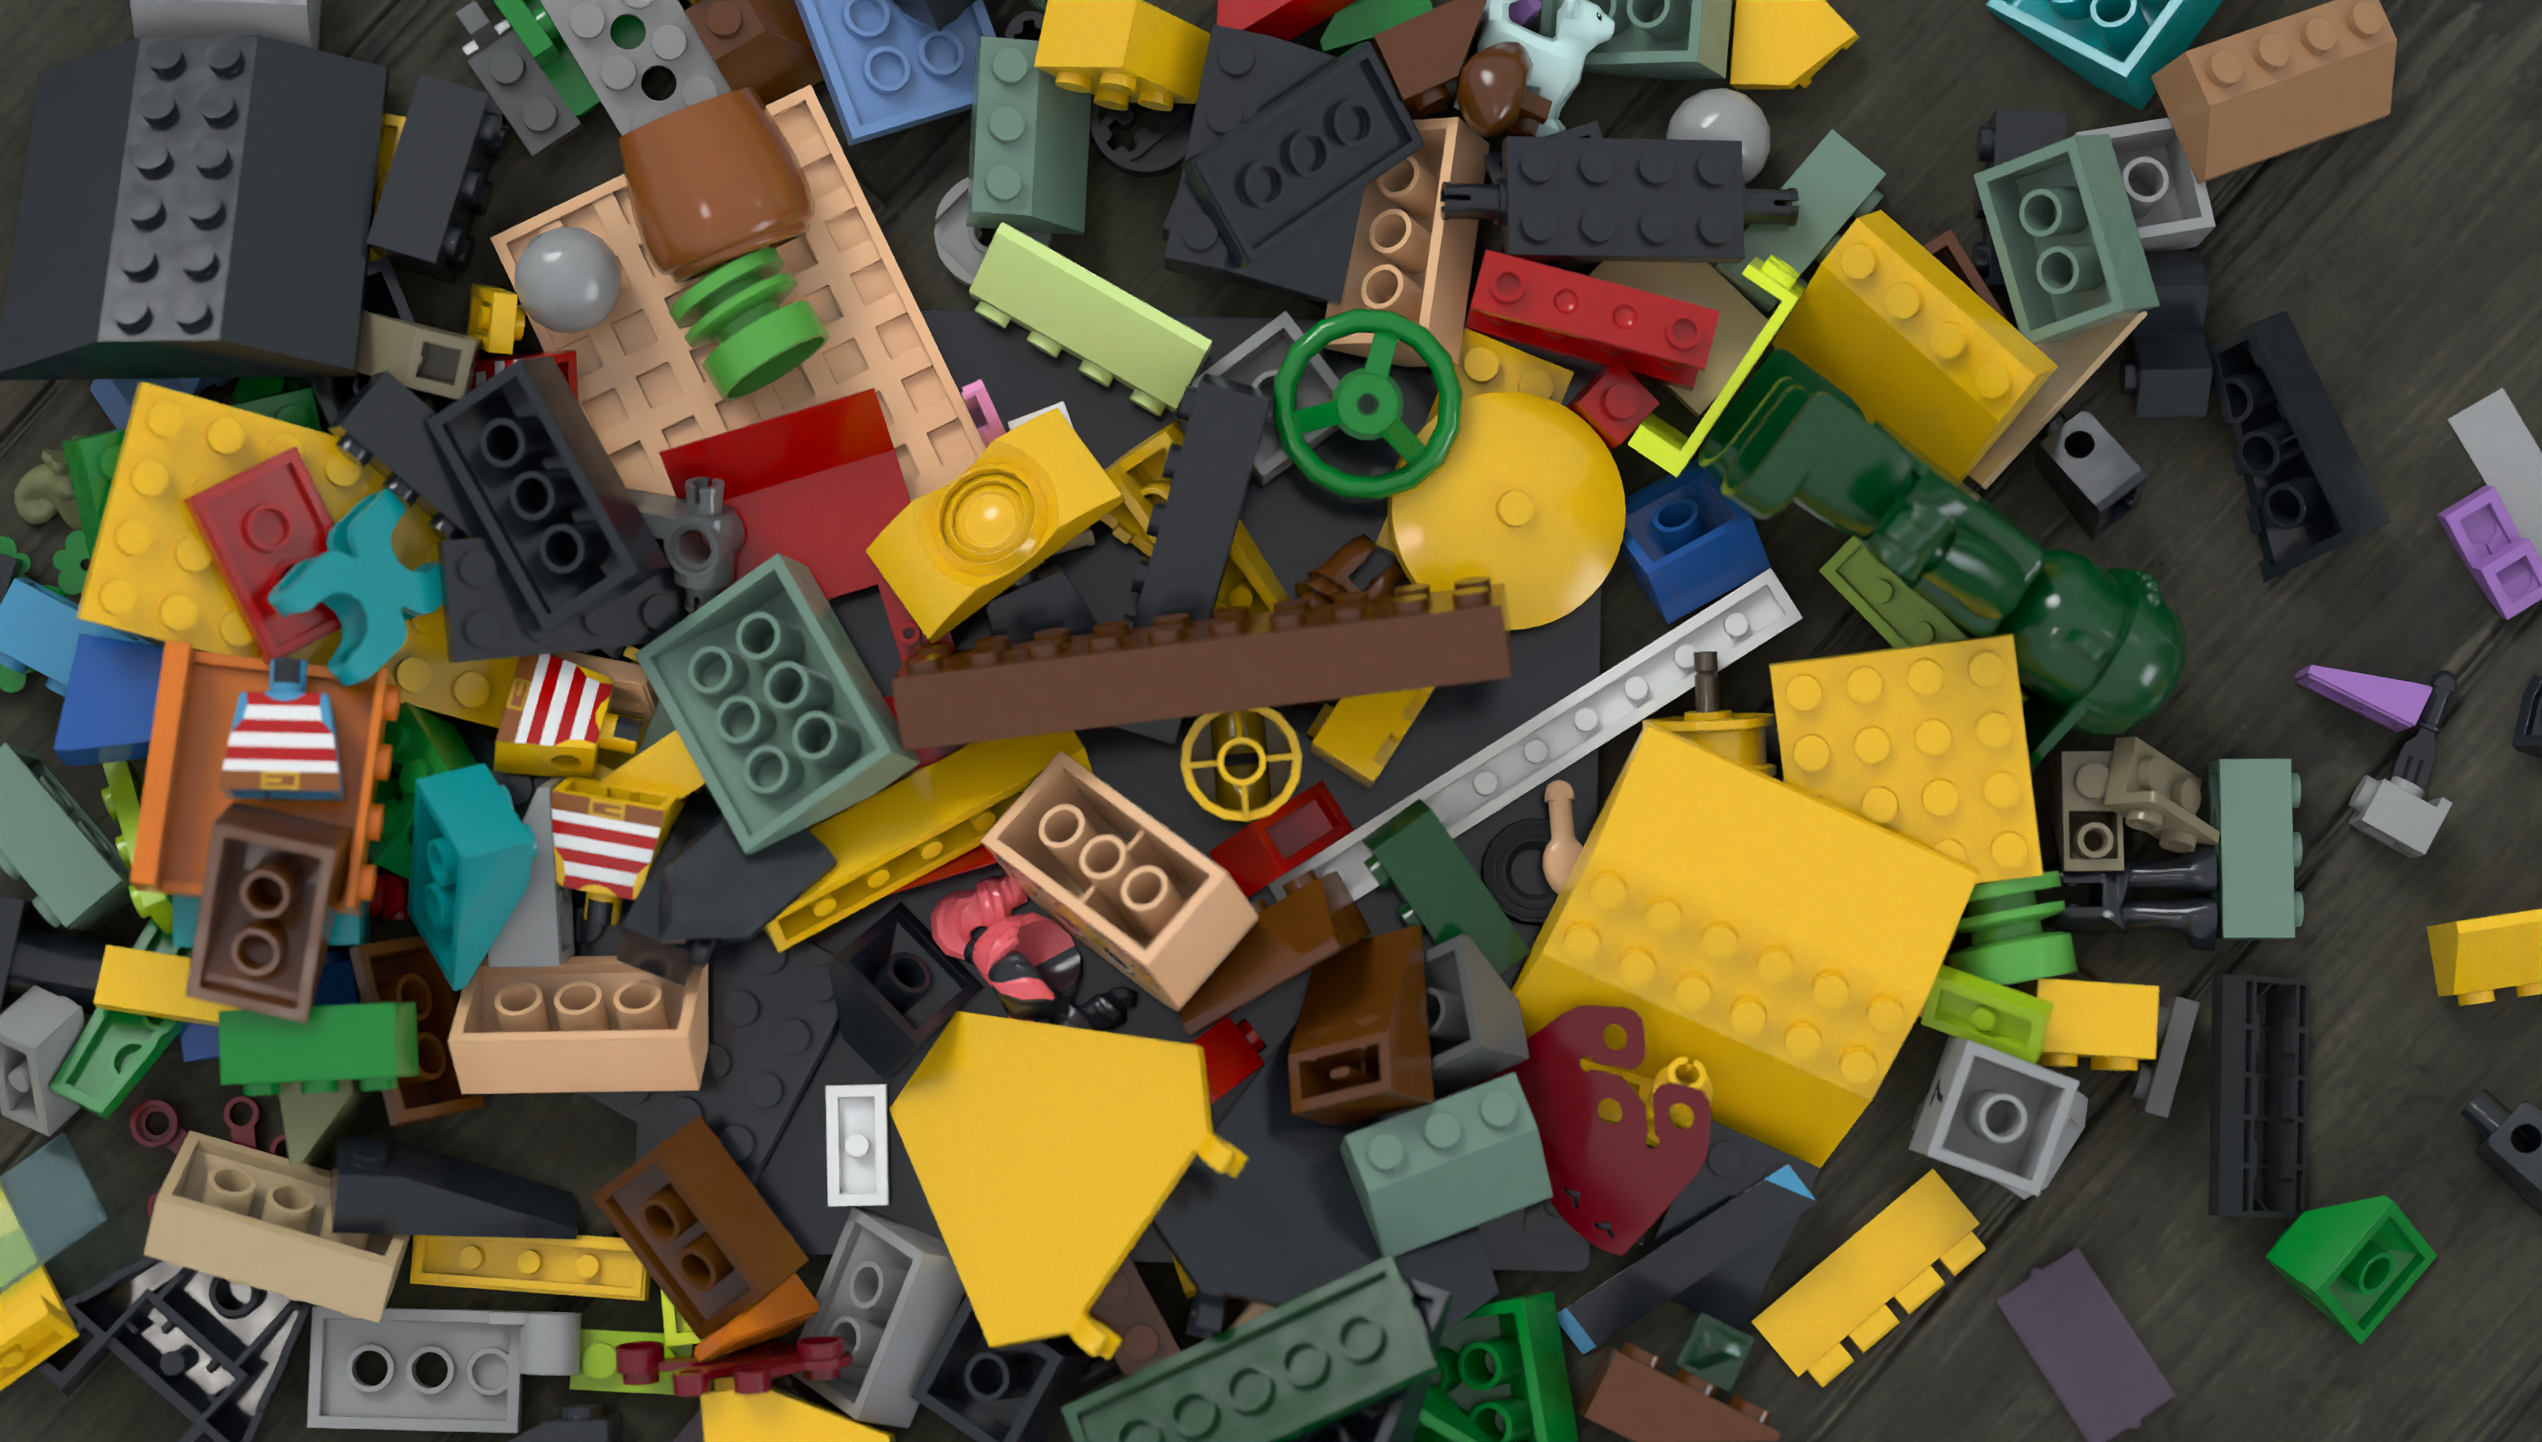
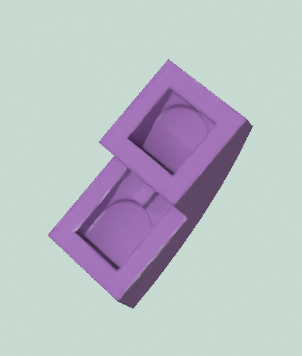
(2494, 551)

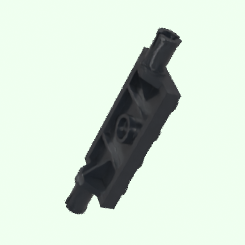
(1621, 200)

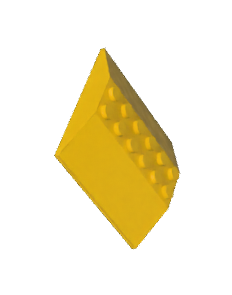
(1749, 939)

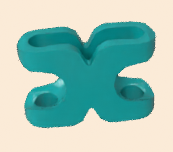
(363, 587)

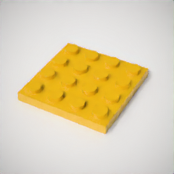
(1918, 746)

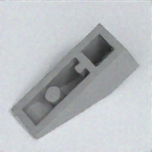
(542, 923)

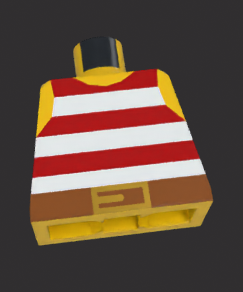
(560, 720)
(607, 841)

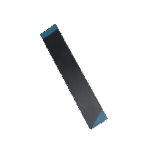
(1686, 1259)

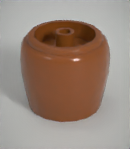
(714, 184)

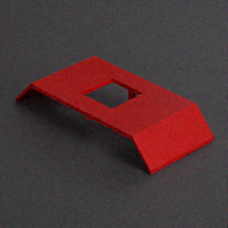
(821, 494)

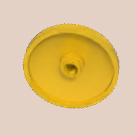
(1516, 501)

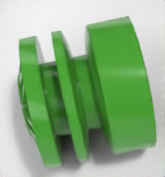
(743, 313)
(2009, 933)

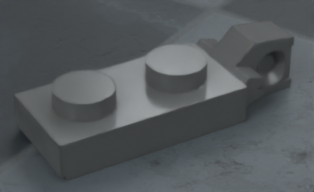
(517, 83)

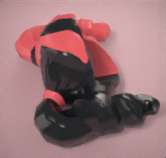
(1023, 957)

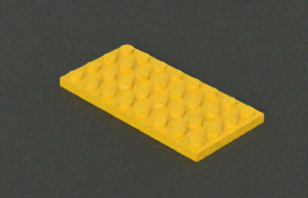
(161, 582)

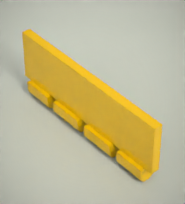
(1877, 1263)

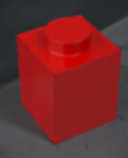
(1613, 404)

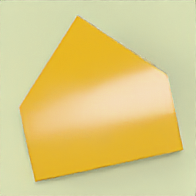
(1784, 42)

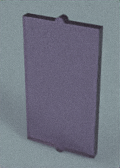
(2084, 1347)

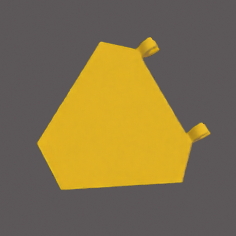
(1051, 1161)

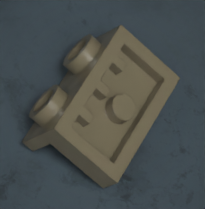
(2157, 796)

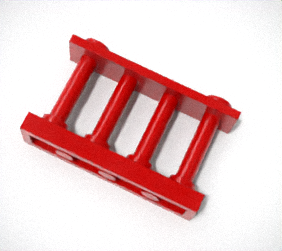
(1591, 320)

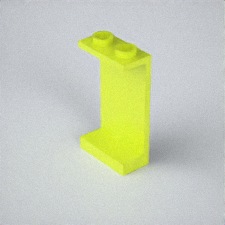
(1672, 448)

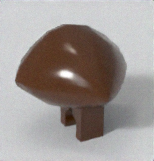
(1495, 92)

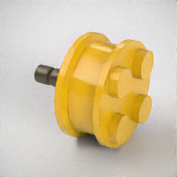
(1727, 733)

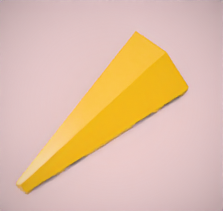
(1139, 479)

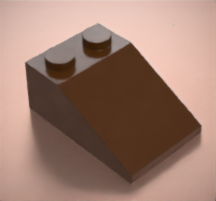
(267, 910)

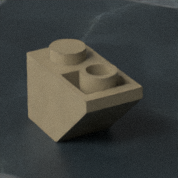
(418, 355)
(2084, 828)

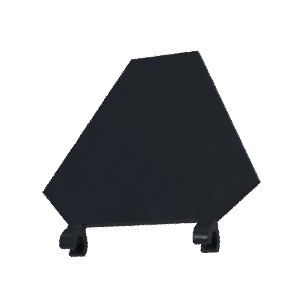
(1292, 1214)

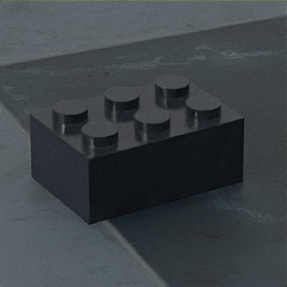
(439, 179)

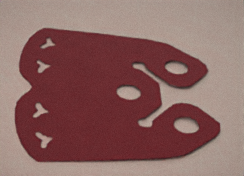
(1604, 1161)

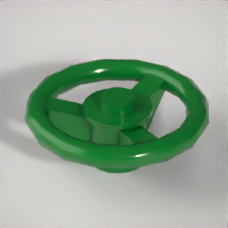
(1367, 404)

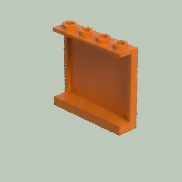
(188, 754)

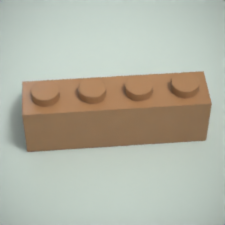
(2280, 86)

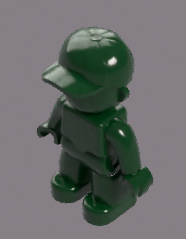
(2087, 640)

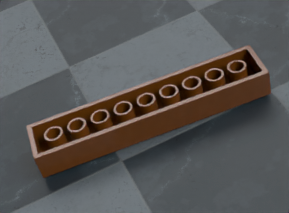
(1204, 664)

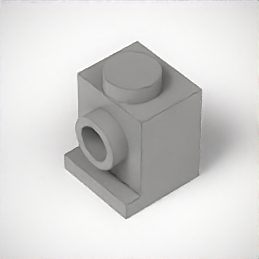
(2397, 814)

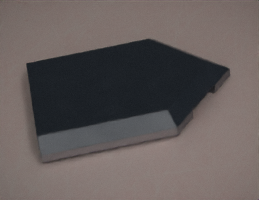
(732, 895)

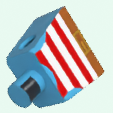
(284, 742)

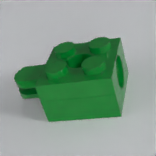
(421, 748)

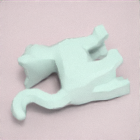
(1555, 61)

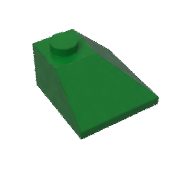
(2352, 1261)

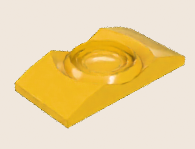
(993, 522)

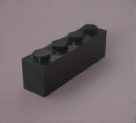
(2290, 447)

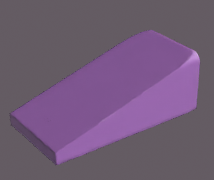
(2381, 699)

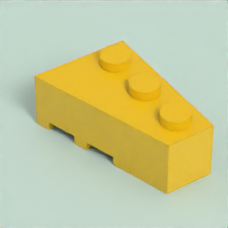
(1365, 731)

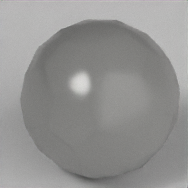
(1725, 117)
(568, 279)

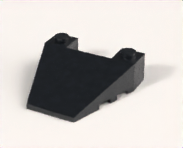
(192, 1338)

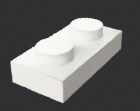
(857, 1145)

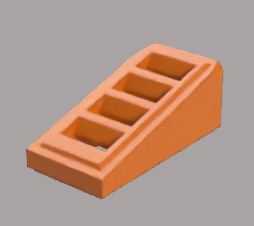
(768, 1318)

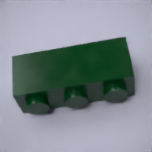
(1440, 885)

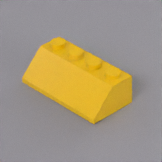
(2488, 955)

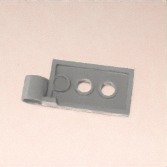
(618, 71)
(483, 1356)

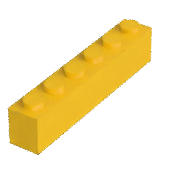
(918, 827)

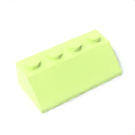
(1088, 319)

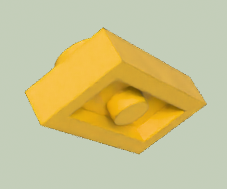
(495, 318)

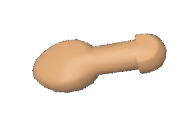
(1563, 847)

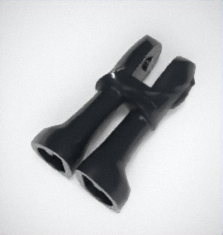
(2110, 913)

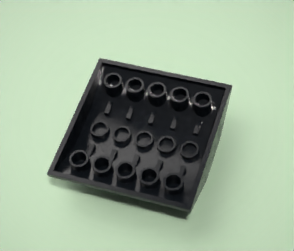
(195, 213)

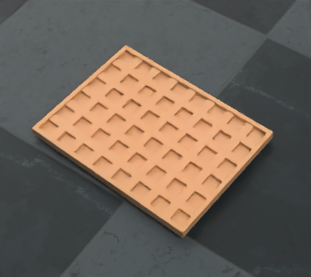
(649, 386)

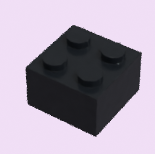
(999, 1391)

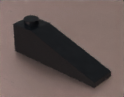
(420, 1191)

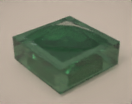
(1714, 1351)

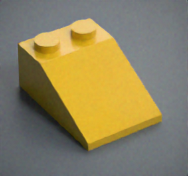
(779, 1418)

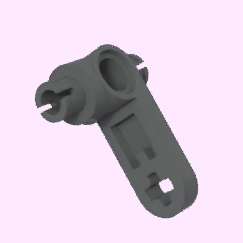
(679, 521)

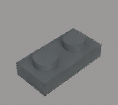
(2157, 1080)

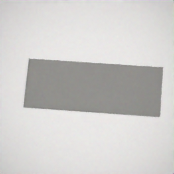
(2505, 459)

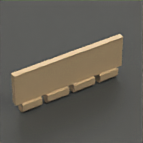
(2076, 362)

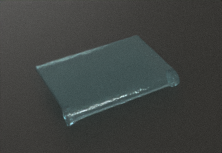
(44, 1210)

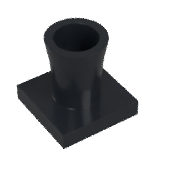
(48, 960)

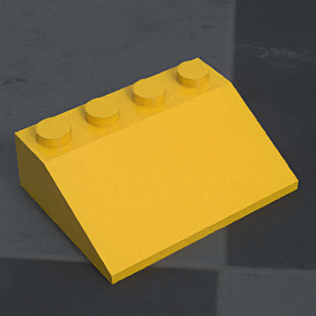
(1913, 345)

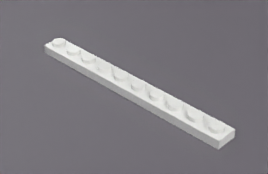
(1574, 725)

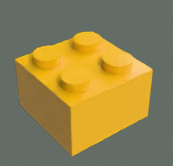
(1122, 53)
(2098, 1022)

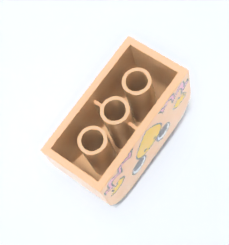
(1120, 881)

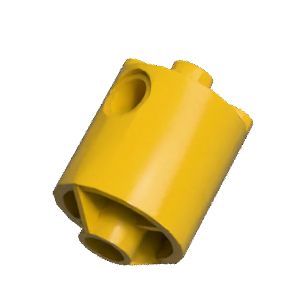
(1241, 790)

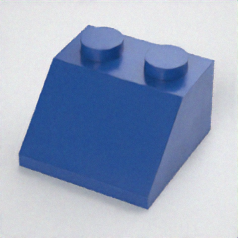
(1689, 542)

